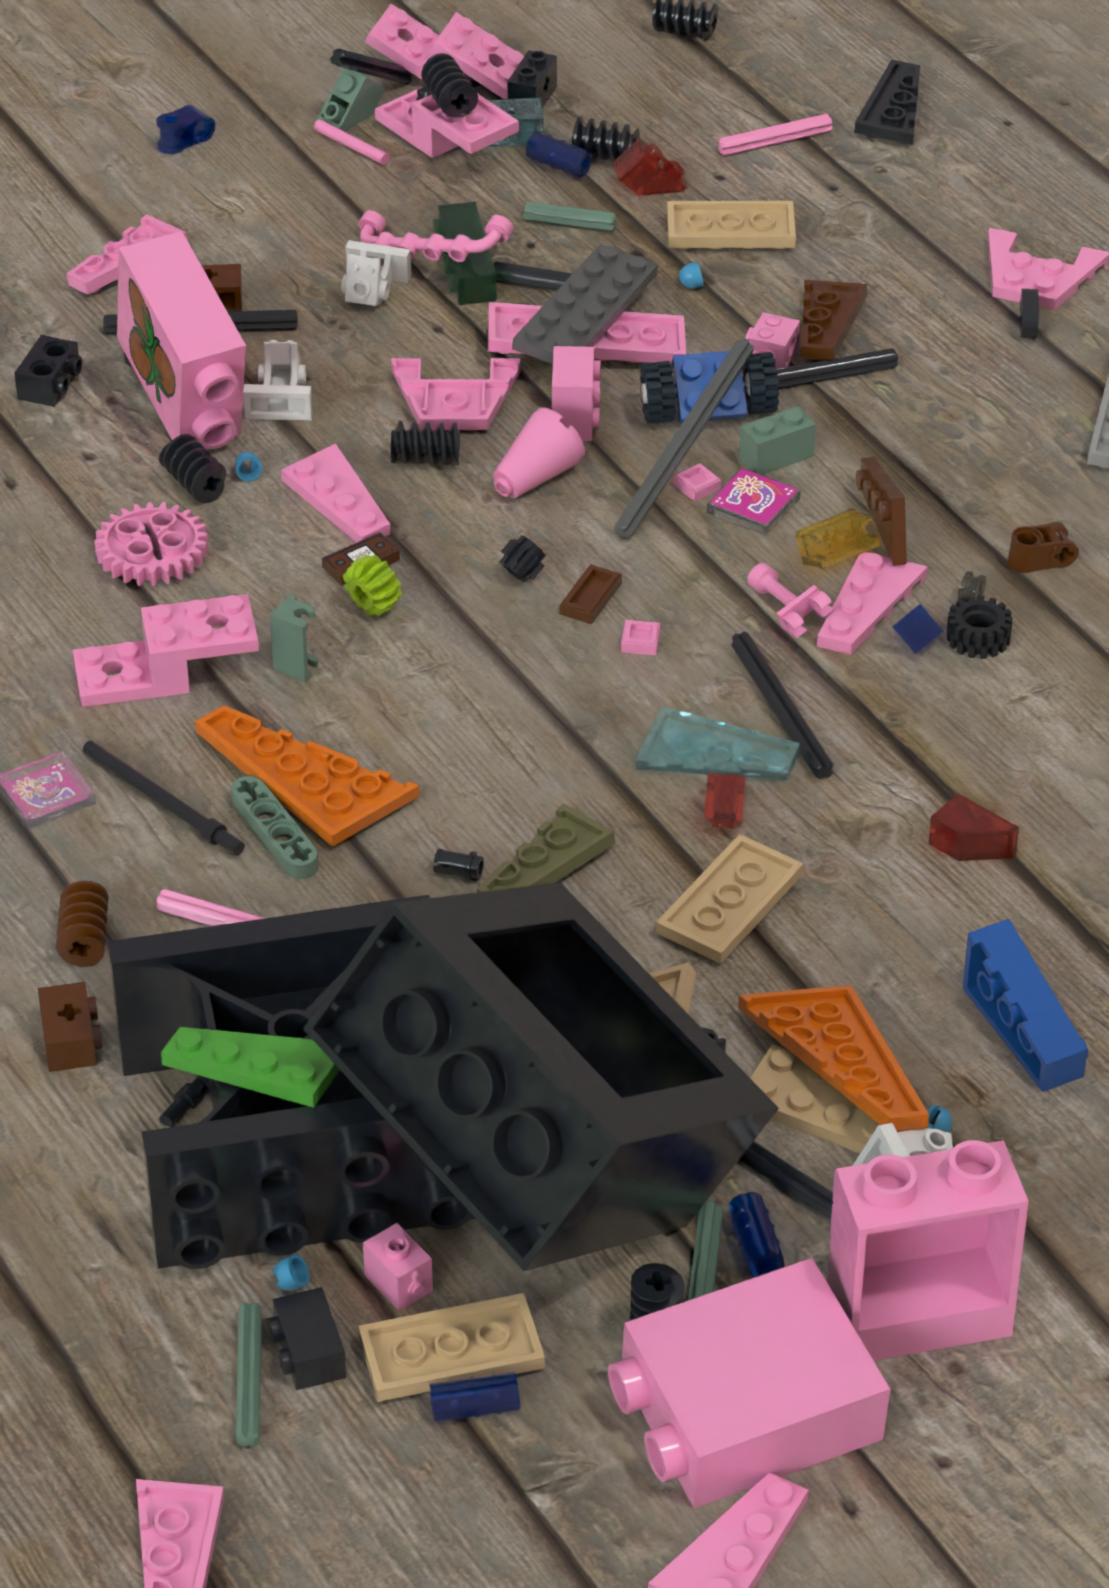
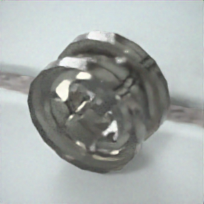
(971, 586)

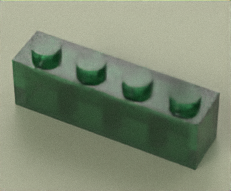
(475, 277)

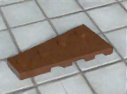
(828, 316)
(886, 507)

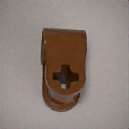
(1038, 547)

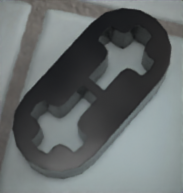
(1029, 312)

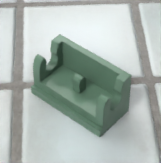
(289, 639)

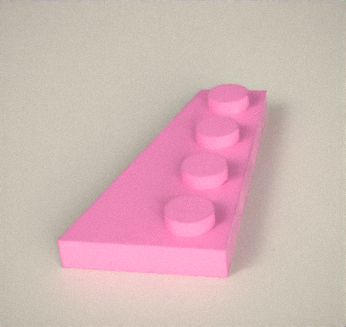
(103, 268)
(337, 493)
(866, 599)
(177, 1532)
(740, 1542)

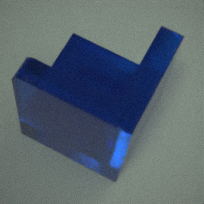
(918, 627)

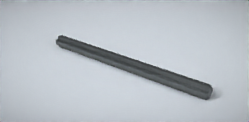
(683, 439)

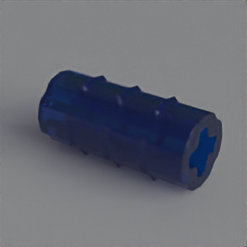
(558, 154)
(756, 1234)
(474, 1396)

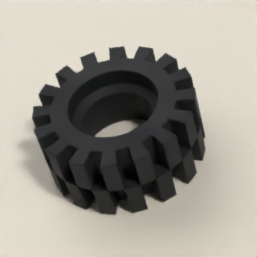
(976, 640)

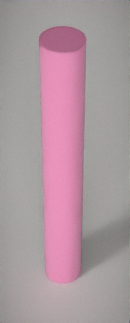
(351, 142)

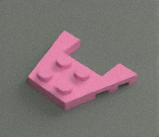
(1051, 277)
(461, 401)

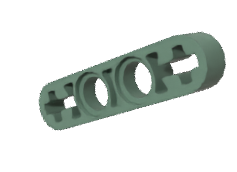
(281, 824)

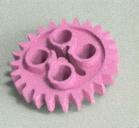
(128, 550)

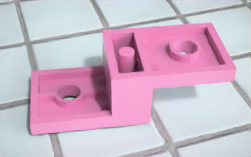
(461, 39)
(435, 133)
(160, 661)

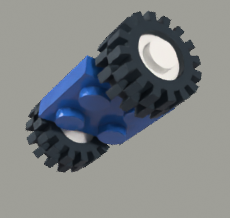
(749, 394)

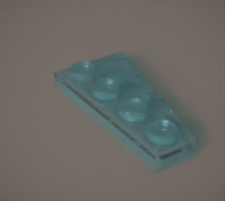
(706, 746)

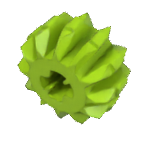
(372, 585)

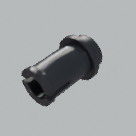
(459, 864)

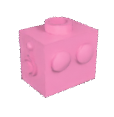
(777, 336)
(398, 1267)

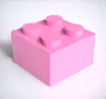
(576, 388)

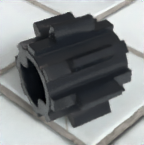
(522, 558)

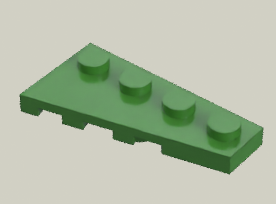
(262, 1063)

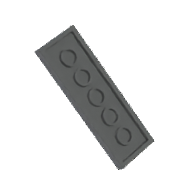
(586, 303)

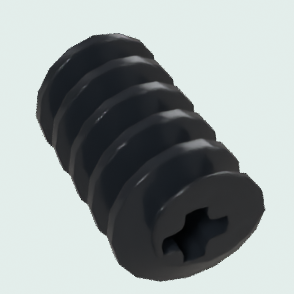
(685, 19)
(449, 86)
(602, 141)
(425, 443)
(194, 468)
(654, 1289)

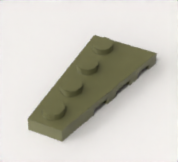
(554, 853)

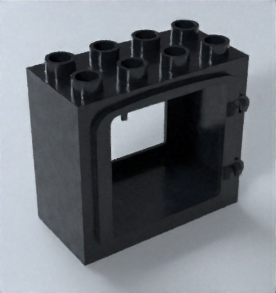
(538, 1070)

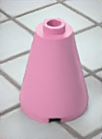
(538, 454)

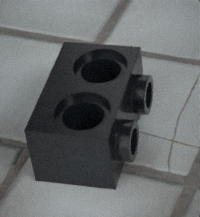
(48, 370)

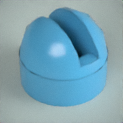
(691, 276)
(255, 464)
(942, 1117)
(292, 1273)

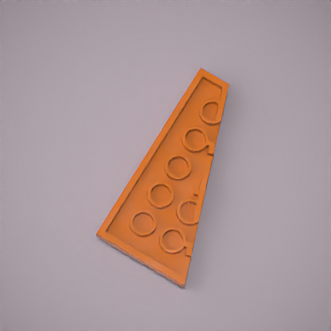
(308, 779)
(842, 1045)

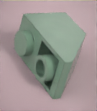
(351, 100)

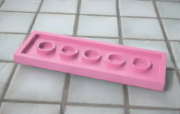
(631, 338)

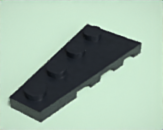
(892, 105)

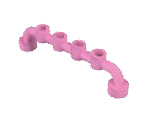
(373, 224)

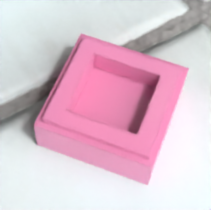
(697, 482)
(640, 637)

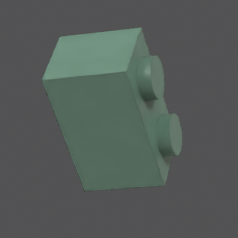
(777, 441)

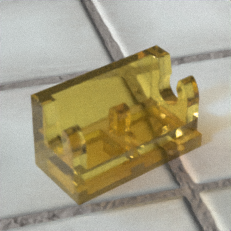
(835, 539)

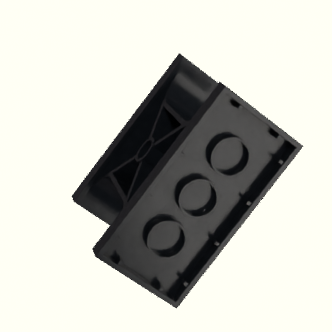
(259, 1165)

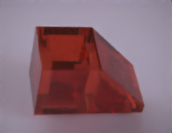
(648, 171)

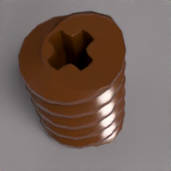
(82, 923)

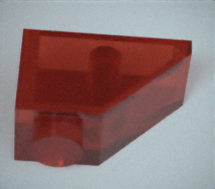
(725, 799)
(972, 832)

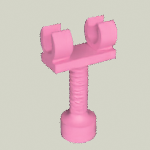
(765, 579)

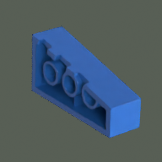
(1022, 1006)

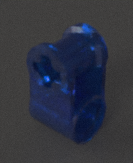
(183, 129)

